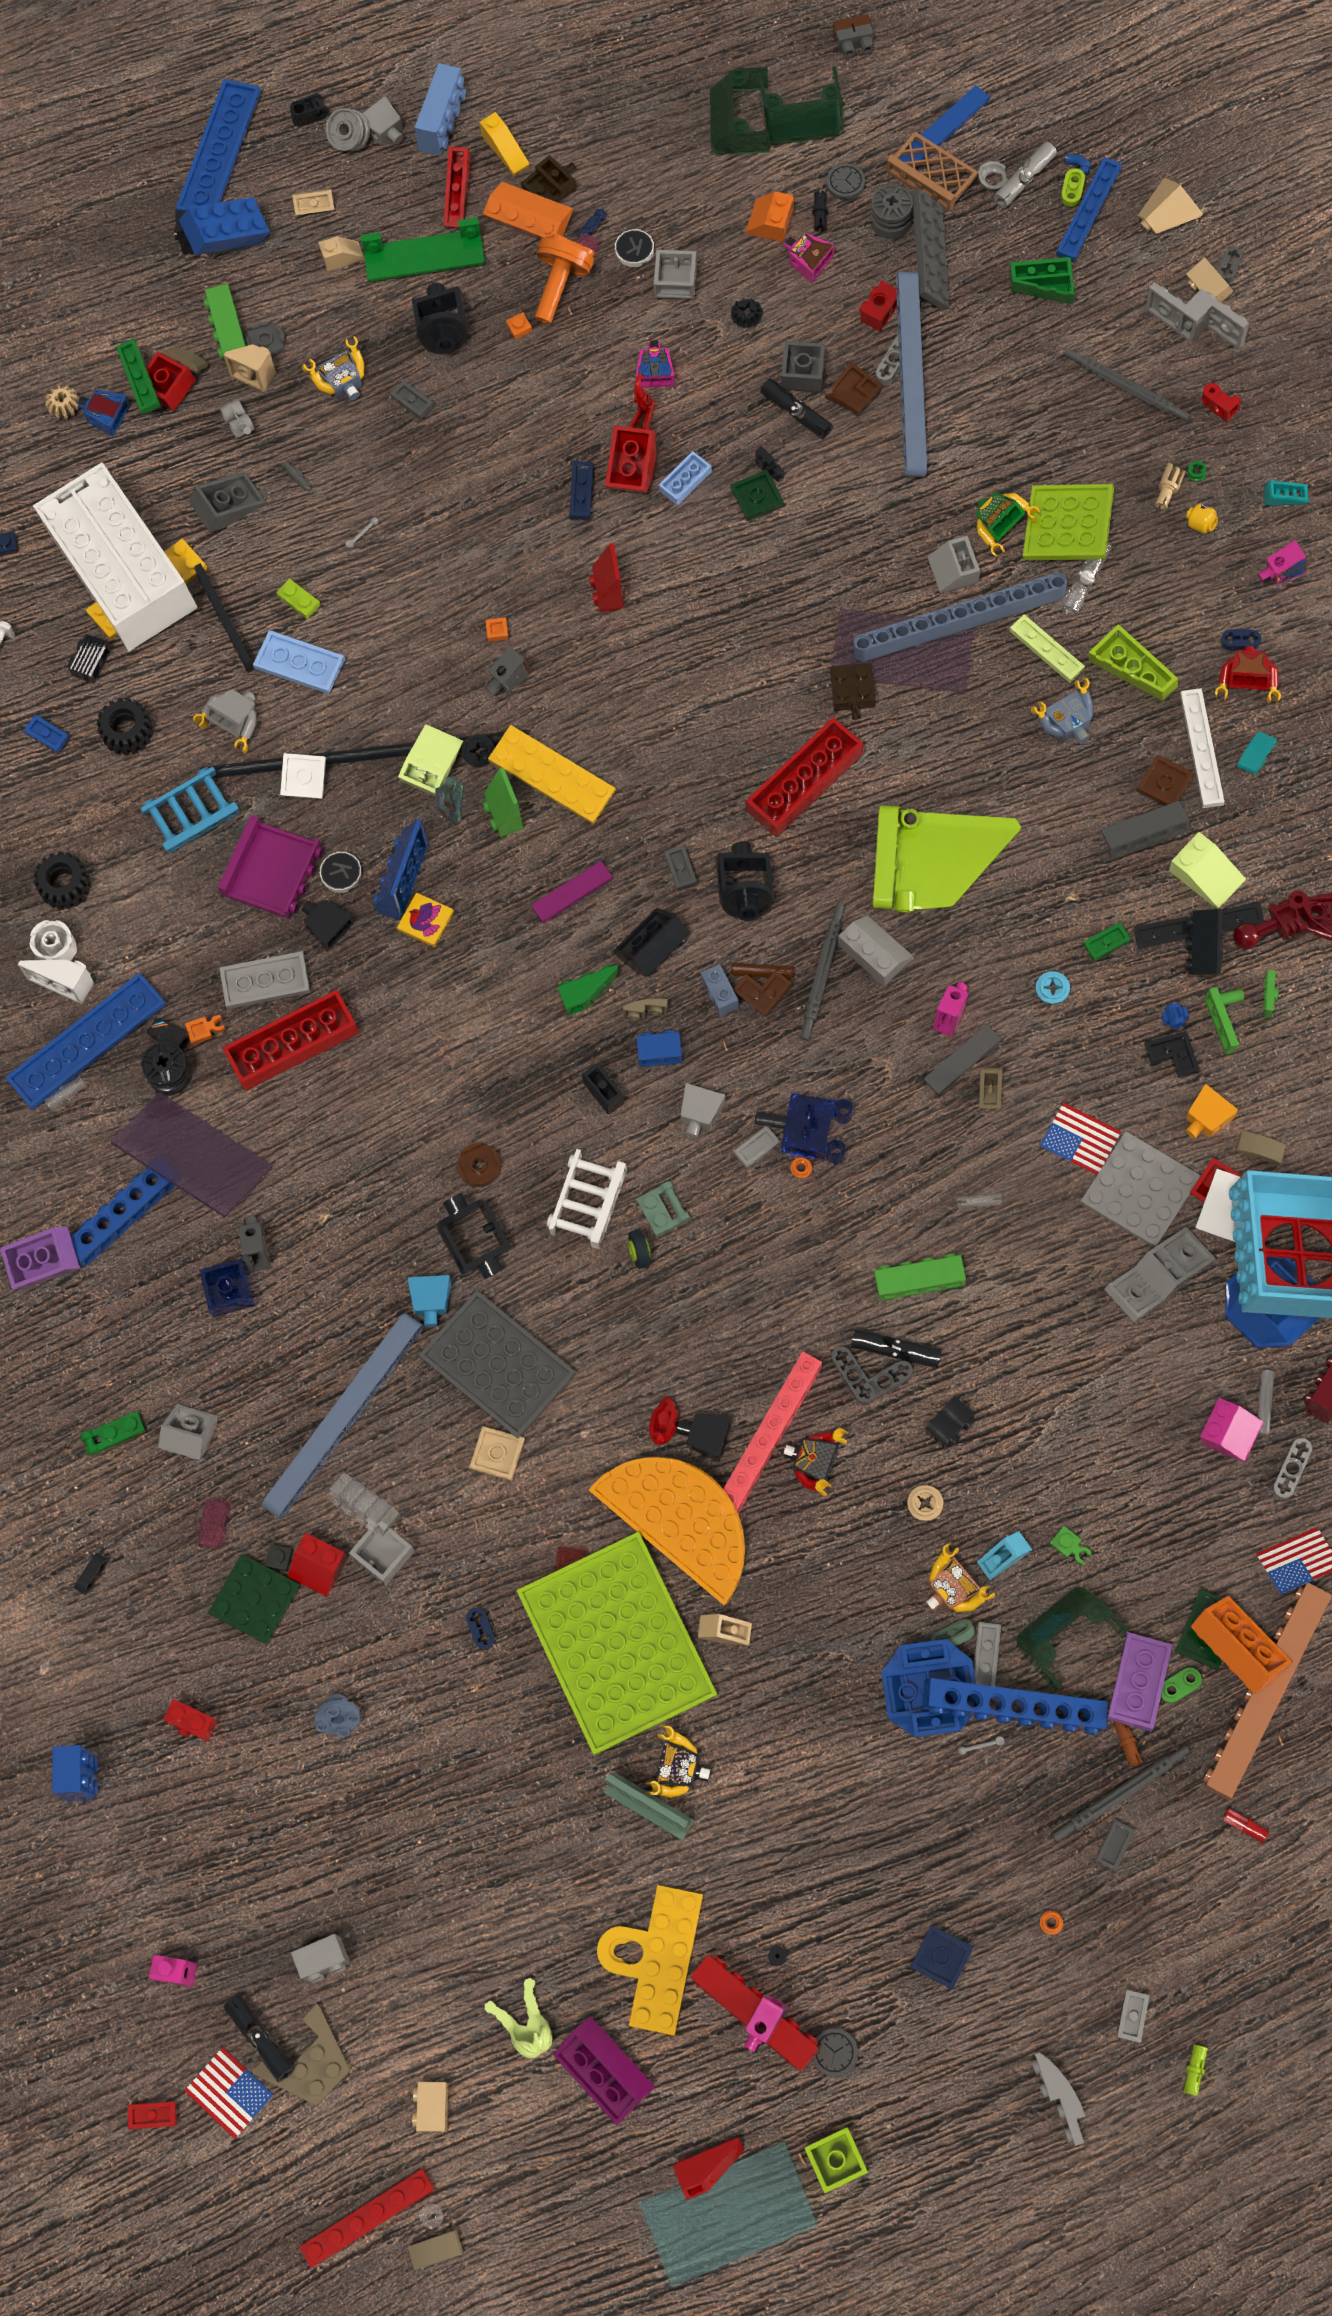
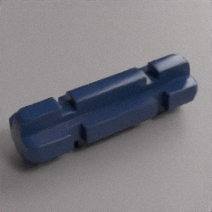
(593, 223)

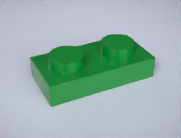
(1106, 941)

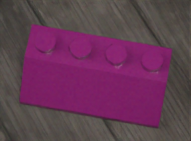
(603, 2070)

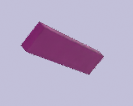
(572, 892)

